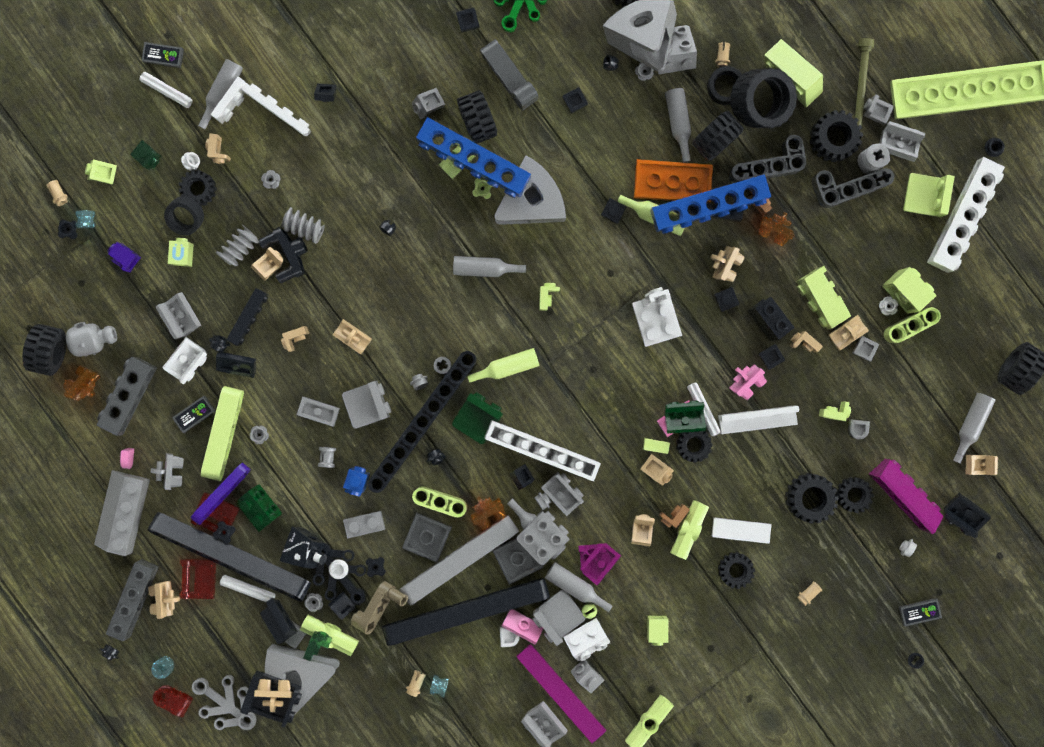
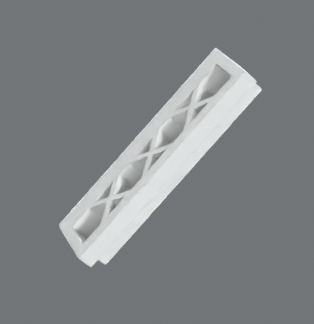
(758, 419)

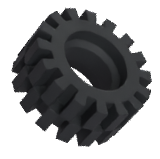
(195, 176)
(694, 456)
(865, 499)
(744, 578)

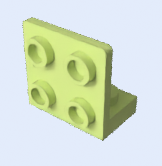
(928, 194)

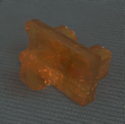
(784, 233)
(83, 385)
(481, 515)

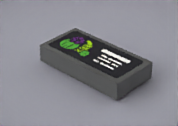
(162, 55)
(193, 414)
(920, 612)

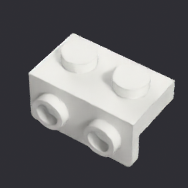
(185, 360)
(586, 640)

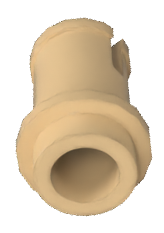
(723, 55)
(59, 197)
(808, 594)
(415, 684)

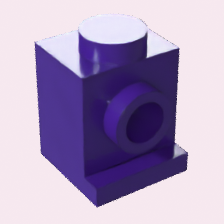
(123, 256)

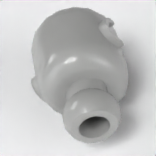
(89, 338)

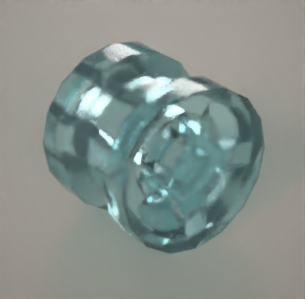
(85, 219)
(165, 664)
(439, 686)

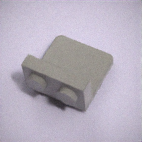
(682, 51)
(366, 404)
(543, 537)
(558, 616)

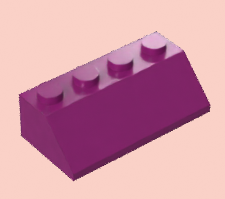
(907, 495)

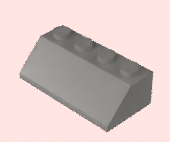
(121, 513)

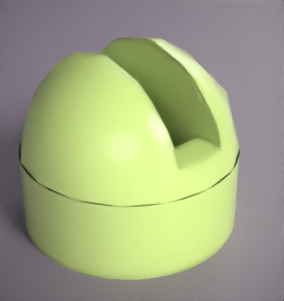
(588, 606)

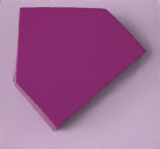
(597, 561)

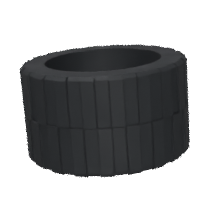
(783, 98)

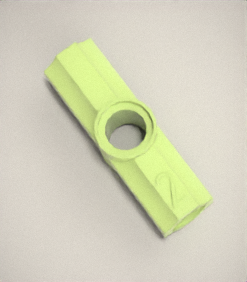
(689, 529)
(339, 639)
(656, 712)

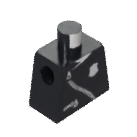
(303, 549)

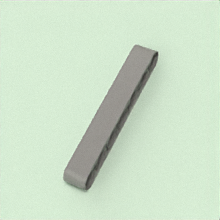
(459, 560)

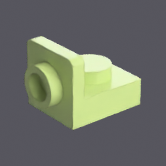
(100, 171)
(545, 299)
(832, 412)

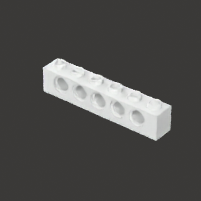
(993, 174)
(542, 450)

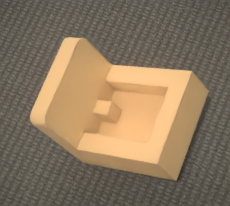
(213, 146)
(268, 263)
(981, 465)
(642, 530)

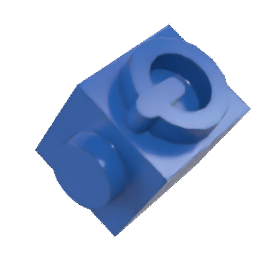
(356, 481)

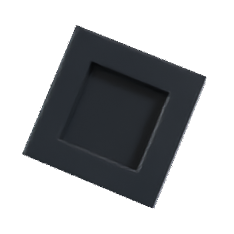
(467, 20)
(325, 92)
(575, 100)
(613, 211)
(726, 299)
(771, 357)
(522, 476)
(342, 605)

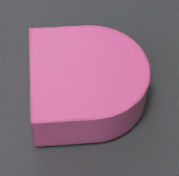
(126, 458)

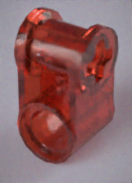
(174, 702)

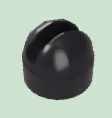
(610, 63)
(387, 228)
(919, 663)

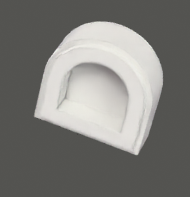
(508, 638)

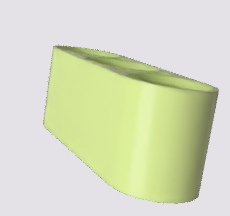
(920, 321)
(430, 501)

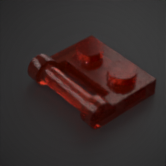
(224, 512)
(204, 579)

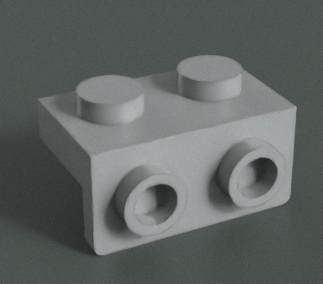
(901, 140)
(178, 316)
(562, 493)
(543, 725)

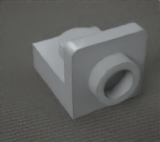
(427, 103)

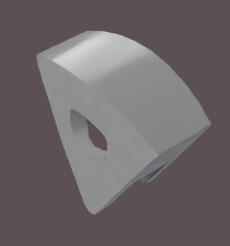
(643, 31)
(538, 203)
(310, 675)

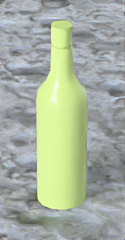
(643, 210)
(507, 366)

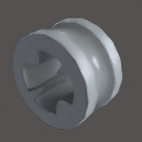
(440, 359)

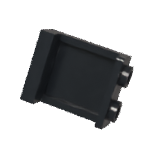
(770, 319)
(255, 704)

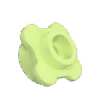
(478, 192)

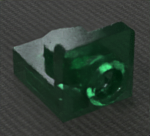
(146, 155)
(317, 640)

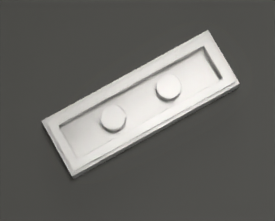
(741, 530)

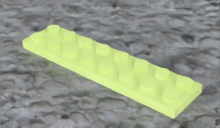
(968, 90)

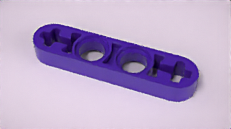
(220, 493)

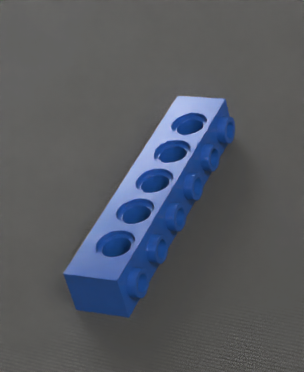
(432, 129)
(757, 185)

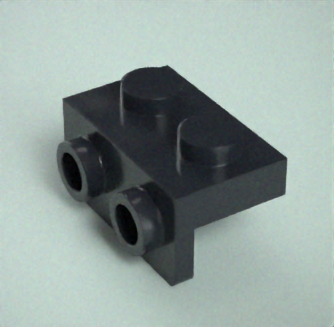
(966, 515)

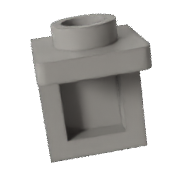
(877, 110)
(587, 676)

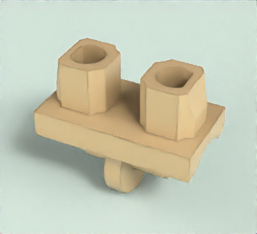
(724, 262)
(848, 332)
(352, 336)
(164, 599)
(264, 690)

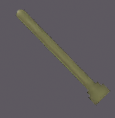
(865, 46)

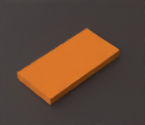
(671, 180)

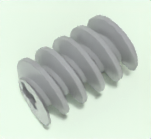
(873, 158)
(302, 226)
(238, 246)

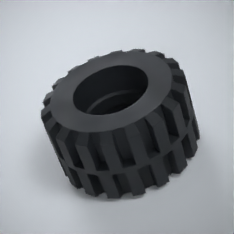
(477, 117)
(849, 128)
(717, 136)
(44, 349)
(1022, 368)
(826, 504)

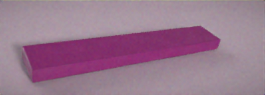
(561, 693)

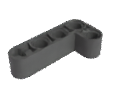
(519, 89)
(767, 164)
(854, 185)

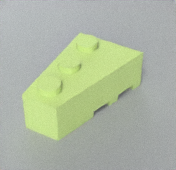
(804, 76)
(823, 298)

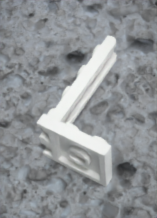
(234, 97)
(656, 317)

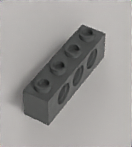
(136, 390)
(132, 600)

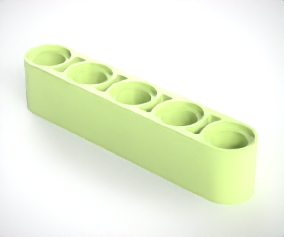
(222, 433)

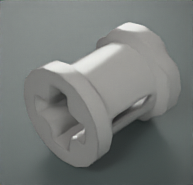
(326, 457)

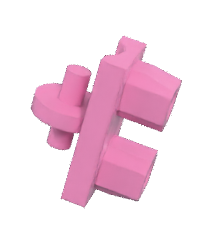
(746, 379)

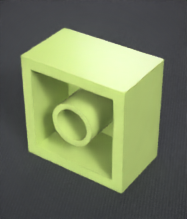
(909, 290)

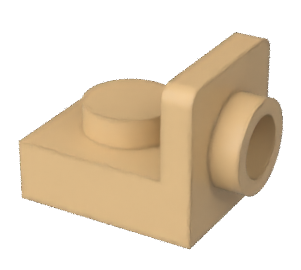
(296, 334)
(809, 342)
(657, 470)

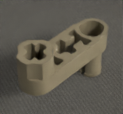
(368, 620)

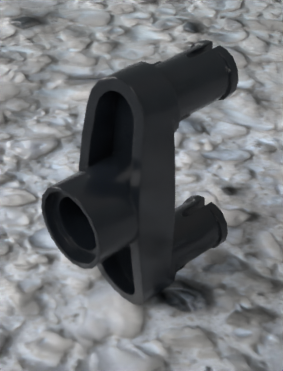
(293, 250)

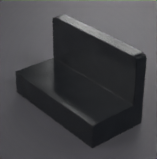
(278, 621)

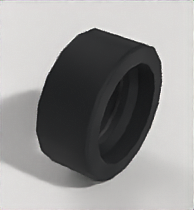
(726, 70)
(190, 205)

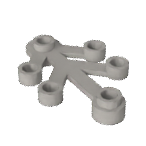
(226, 705)

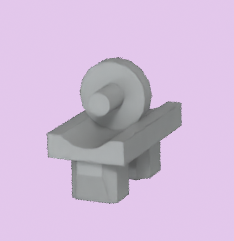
(169, 479)

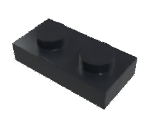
(235, 364)

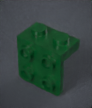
(476, 417)

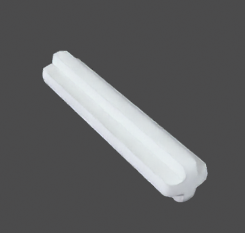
(166, 89)
(697, 395)
(246, 588)

